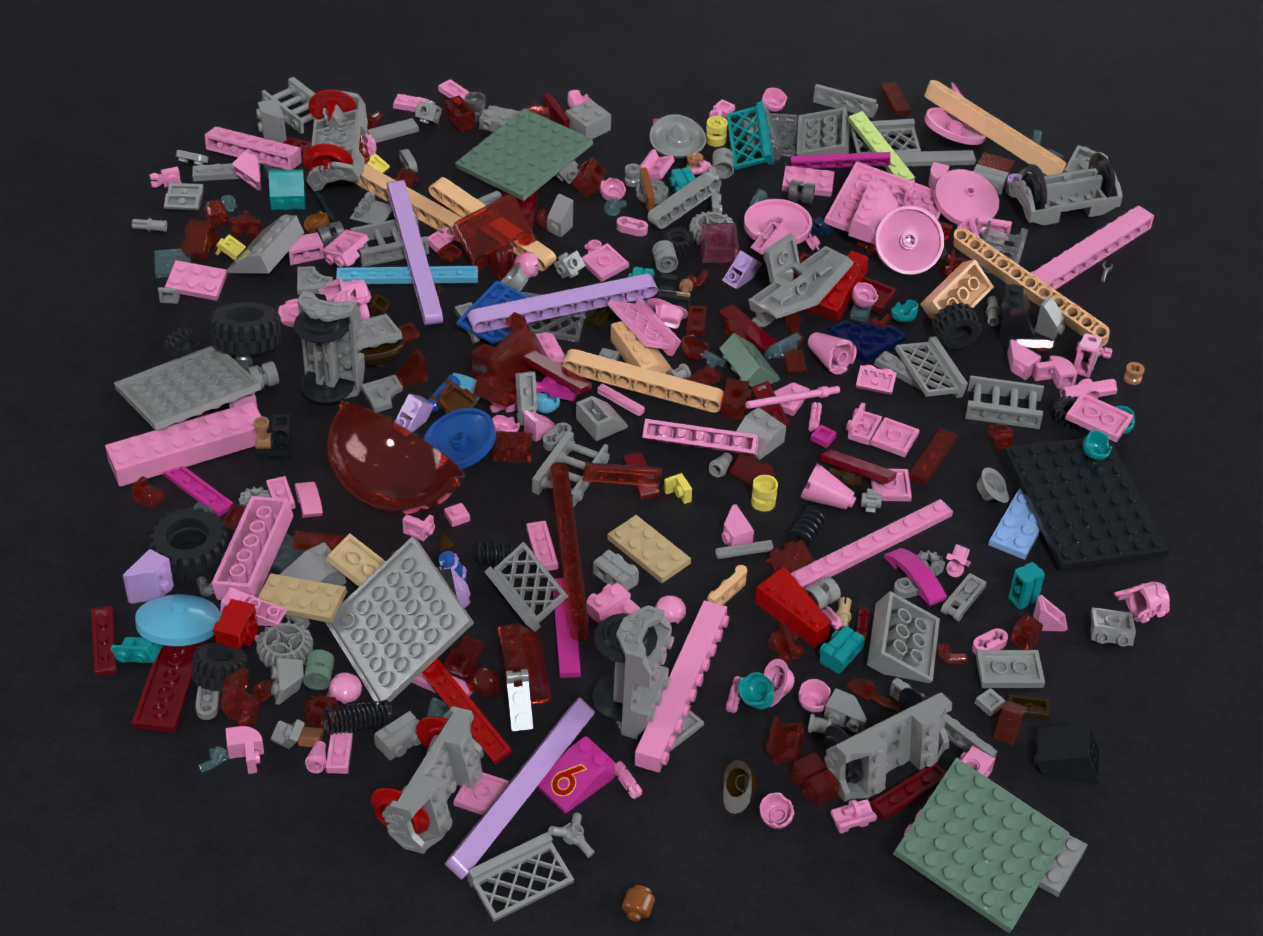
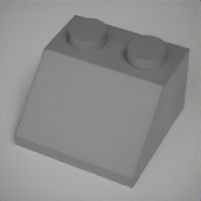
(271, 120)
(766, 427)

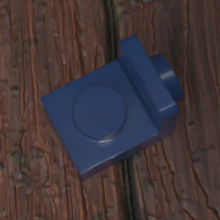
(820, 227)

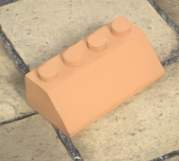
(964, 285)
(635, 352)

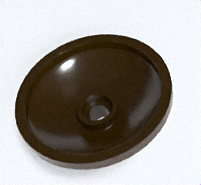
(382, 354)

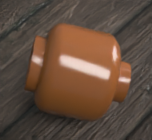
(638, 903)

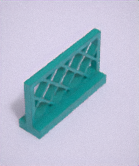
(764, 136)

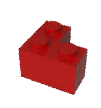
(237, 624)

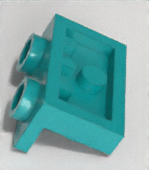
(136, 650)

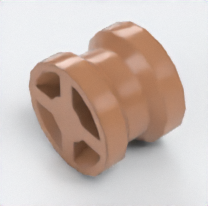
(694, 159)
(1133, 373)

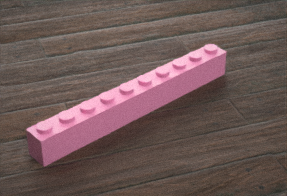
(1094, 248)
(685, 677)

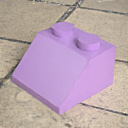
(148, 578)

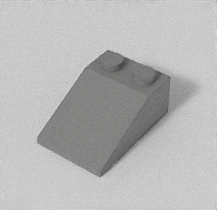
(314, 567)

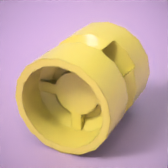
(716, 131)
(764, 493)

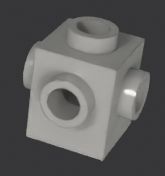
(428, 112)
(569, 172)
(569, 264)

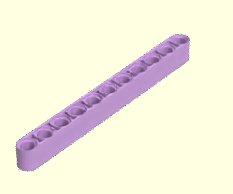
(414, 253)
(563, 302)
(519, 788)

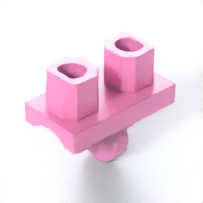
(957, 561)
(853, 815)

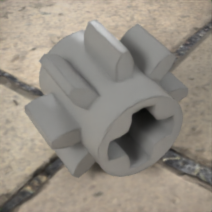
(871, 500)

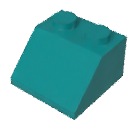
(287, 189)

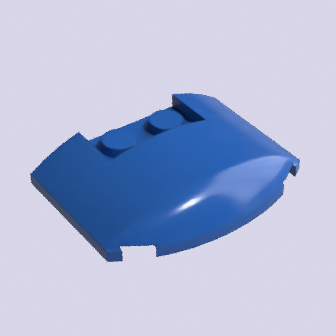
(496, 294)

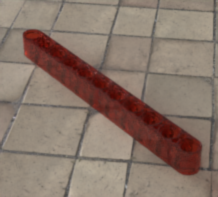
(569, 551)

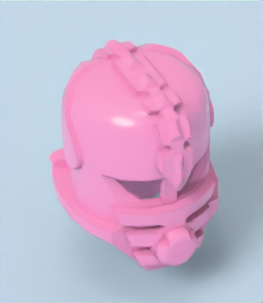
(340, 291)
(1146, 600)

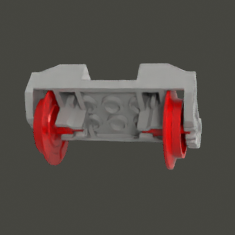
(336, 137)
(420, 811)

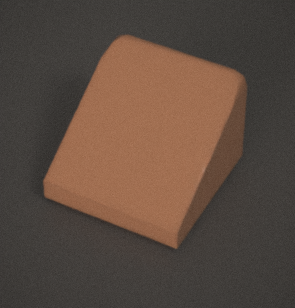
(309, 736)

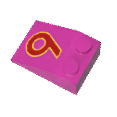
(577, 775)

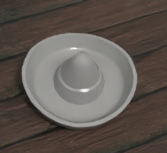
(677, 136)

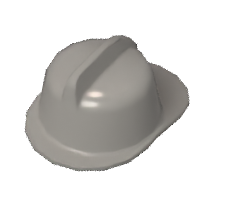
(515, 278)
(992, 486)

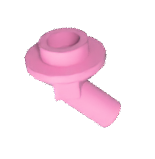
(703, 167)

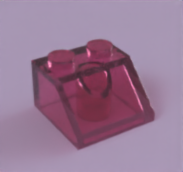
(719, 242)

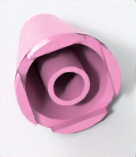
(832, 351)
(827, 490)

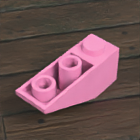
(266, 612)

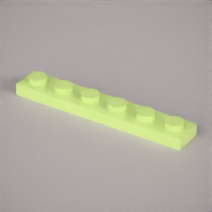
(878, 144)

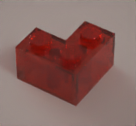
(199, 239)

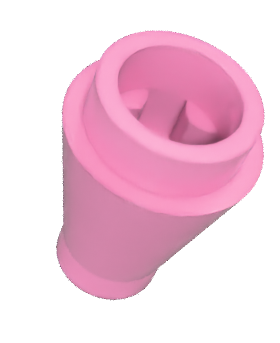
(316, 759)

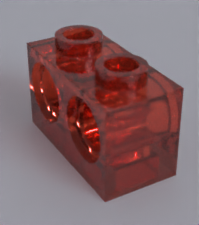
(590, 177)
(512, 447)

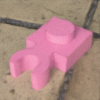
(722, 108)
(167, 176)
(438, 239)

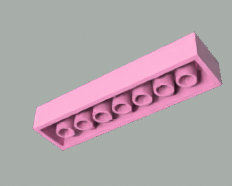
(183, 444)

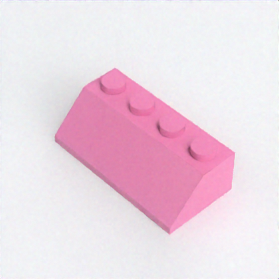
(872, 209)

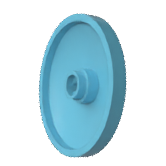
(177, 620)

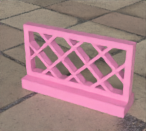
(646, 325)

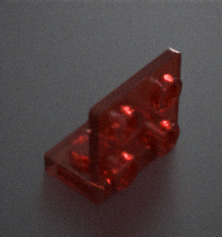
(237, 701)

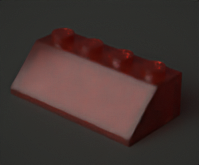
(520, 650)

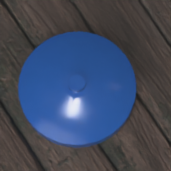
(463, 435)

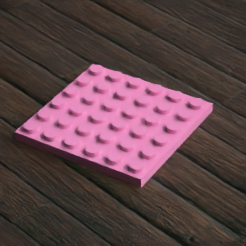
(851, 194)

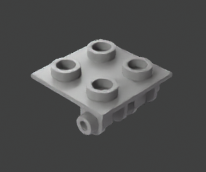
(371, 210)

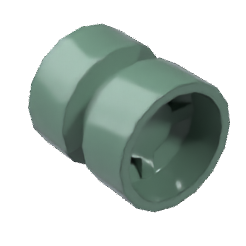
(318, 669)

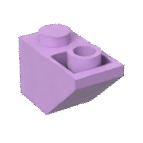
(742, 270)
(414, 412)

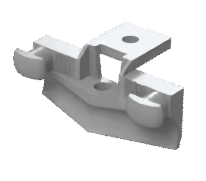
(817, 277)

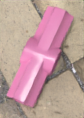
(1091, 388)

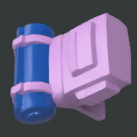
(450, 560)

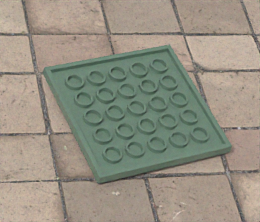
(524, 154)
(982, 844)

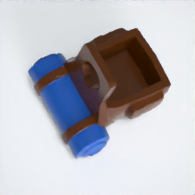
(451, 396)

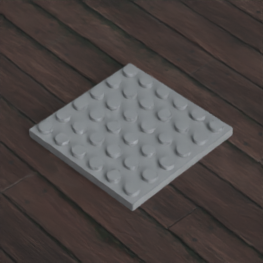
(186, 387)
(398, 622)

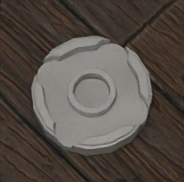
(659, 189)

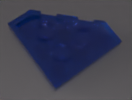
(868, 338)

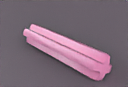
(620, 399)

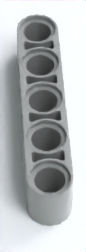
(684, 200)

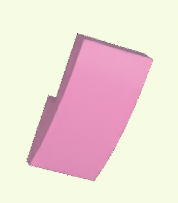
(309, 499)

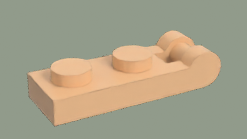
(729, 587)

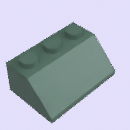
(747, 361)

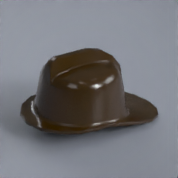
(738, 786)

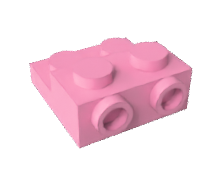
(344, 248)
(610, 601)

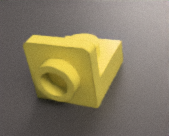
(378, 164)
(230, 247)
(680, 486)

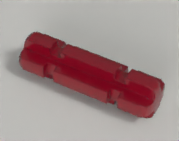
(862, 623)

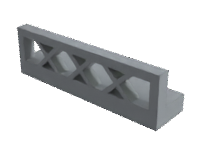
(839, 99)

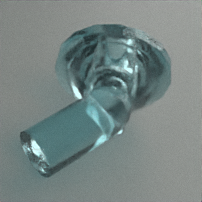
(759, 196)
(229, 202)
(613, 206)
(217, 756)

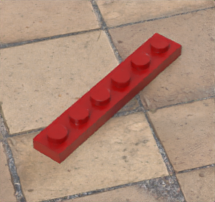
(454, 695)

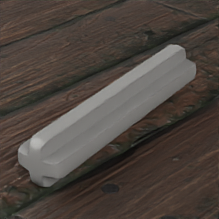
(744, 549)

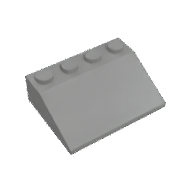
(823, 133)
(268, 246)
(903, 639)

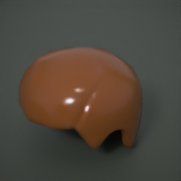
(316, 220)

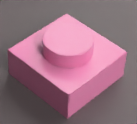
(457, 514)

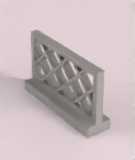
(890, 128)
(941, 363)
(517, 600)
(506, 863)

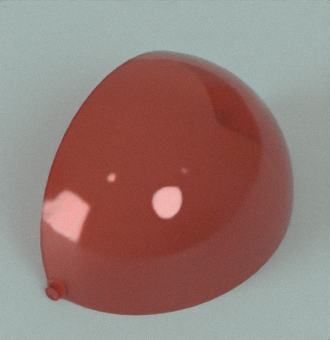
(388, 463)

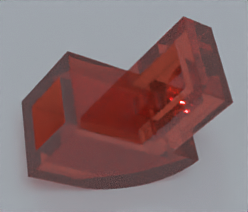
(464, 659)

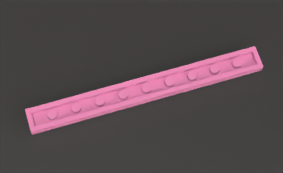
(873, 544)

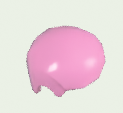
(576, 98)
(774, 99)
(612, 189)
(528, 261)
(864, 295)
(505, 424)
(673, 608)
(345, 687)
(814, 695)
(776, 810)

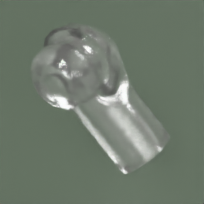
(204, 588)

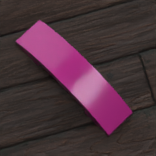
(919, 573)

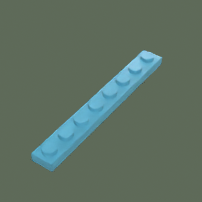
(401, 275)

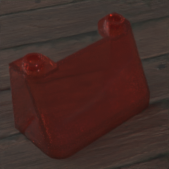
(492, 229)
(508, 355)

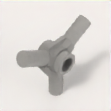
(573, 834)

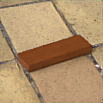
(647, 188)

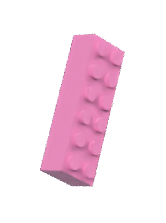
(253, 546)

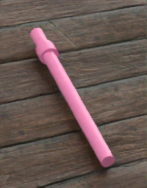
(821, 392)

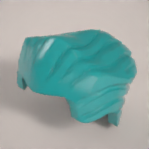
(756, 690)

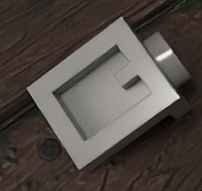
(287, 734)

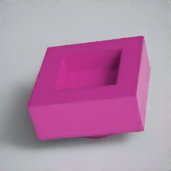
(823, 436)

